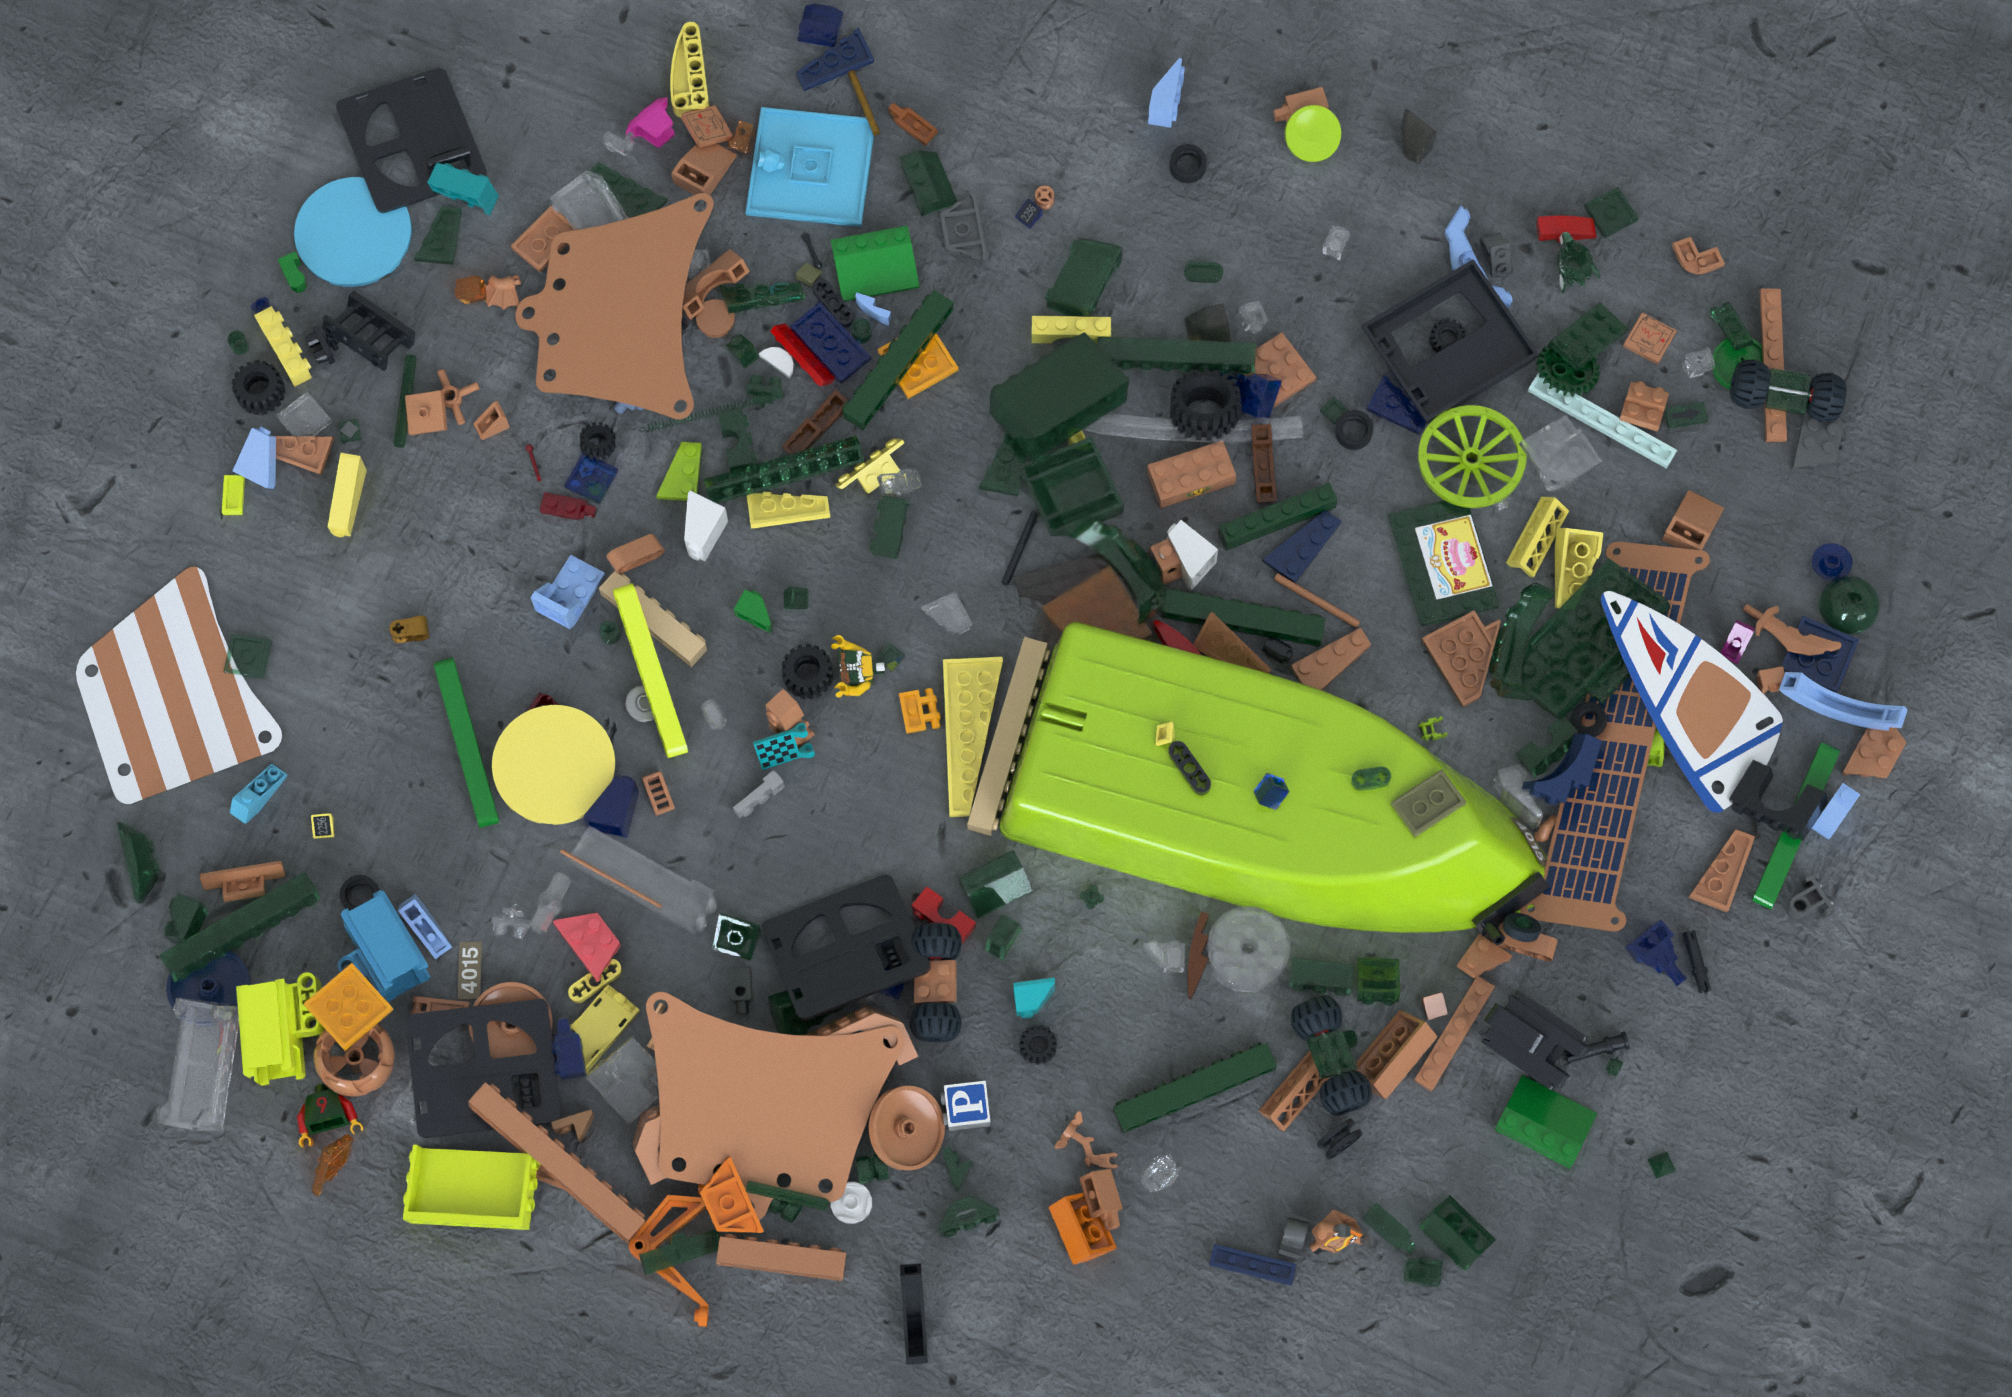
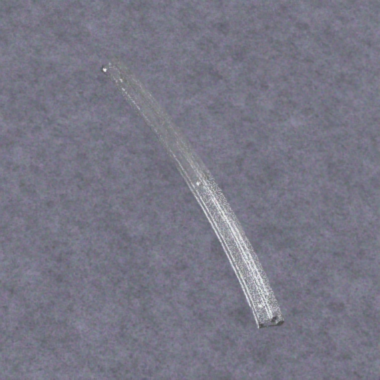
(1164, 430)

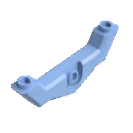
(1461, 250)

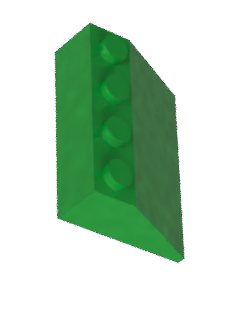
(875, 263)
(1545, 1122)

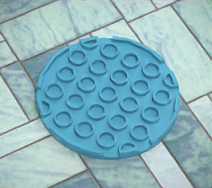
(347, 238)

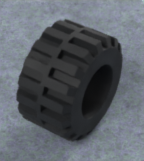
(258, 402)
(803, 656)

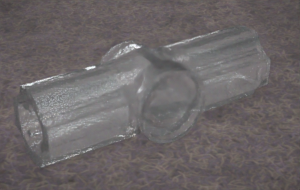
(550, 903)

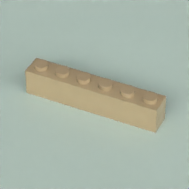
(660, 623)

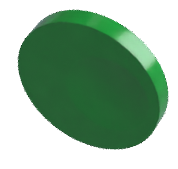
(1727, 360)

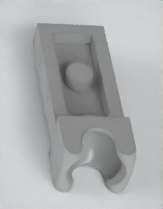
(772, 784)

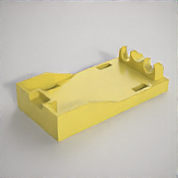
(600, 1024)

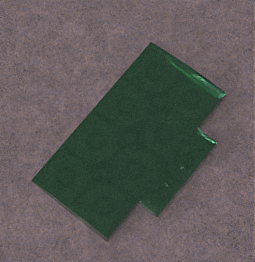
(1576, 647)

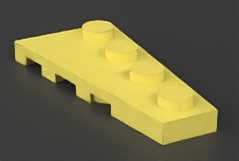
(774, 509)

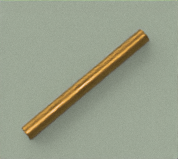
(864, 103)

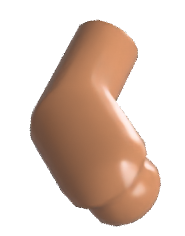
(1545, 829)

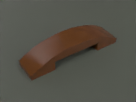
(1263, 463)

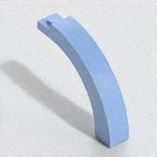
(1840, 707)

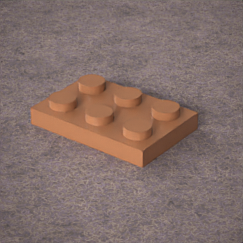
(536, 241)

